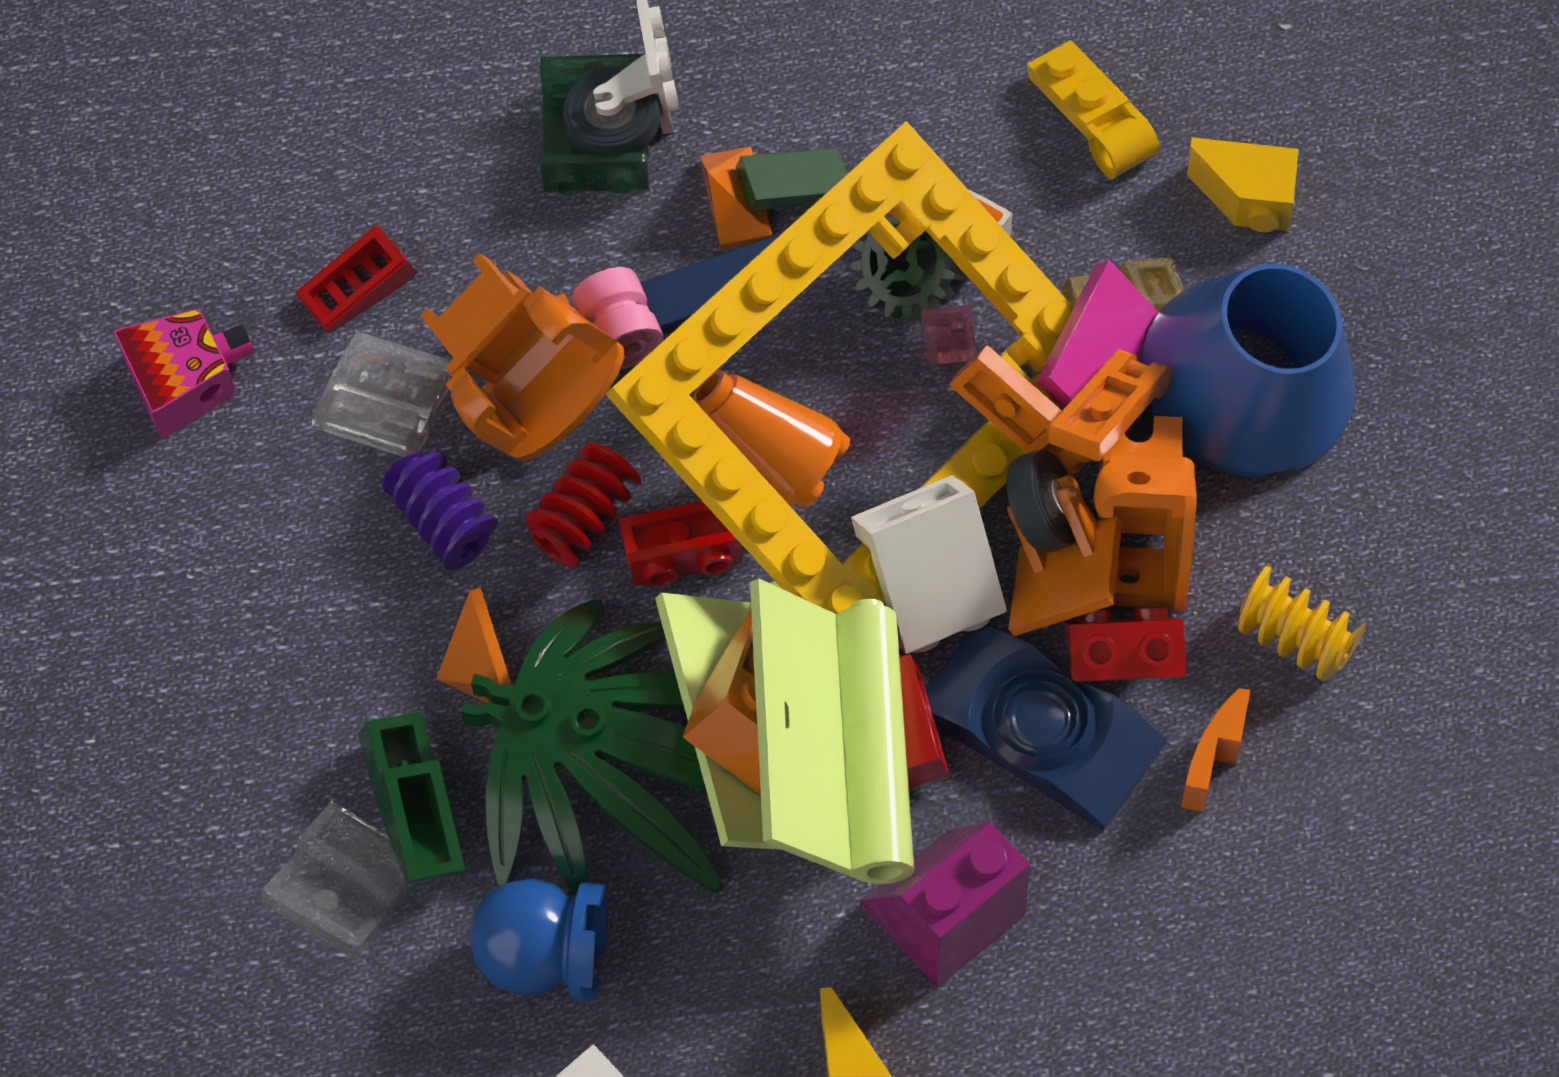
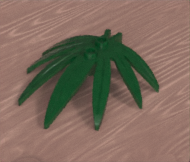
(571, 723)

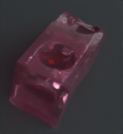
(947, 335)

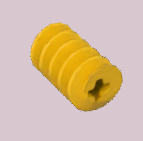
(1298, 626)

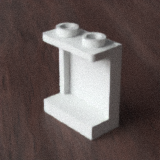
(932, 562)

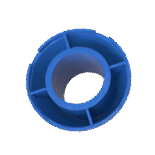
(1235, 408)

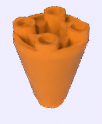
(776, 435)

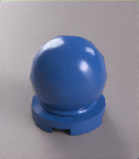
(537, 937)

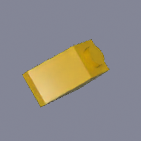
(1246, 181)

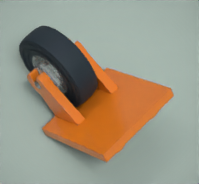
(1065, 553)

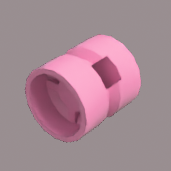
(618, 307)

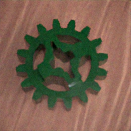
(887, 278)

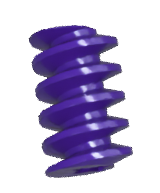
(440, 507)

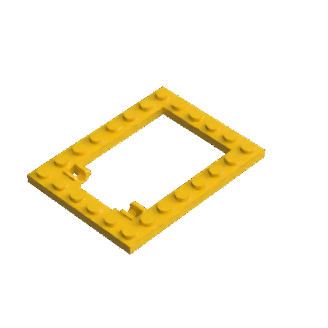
(922, 195)

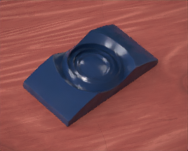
(1043, 724)

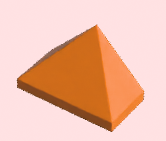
(729, 207)
(473, 649)

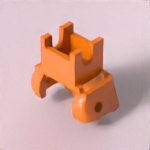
(536, 353)
(1155, 495)

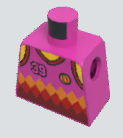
(181, 366)

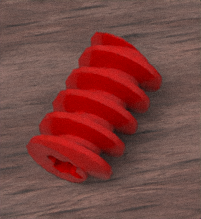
(578, 501)

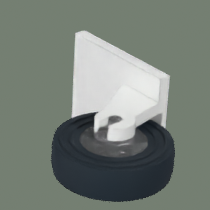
(623, 107)

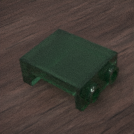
(562, 163)

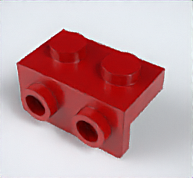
(677, 544)
(1126, 648)

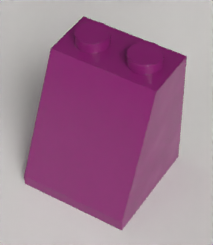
(956, 902)

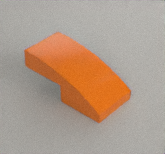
(1218, 743)

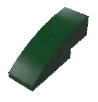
(411, 797)

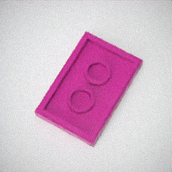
(1105, 319)

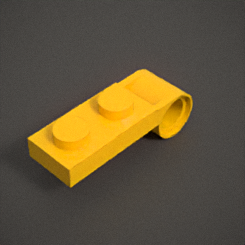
(1096, 107)

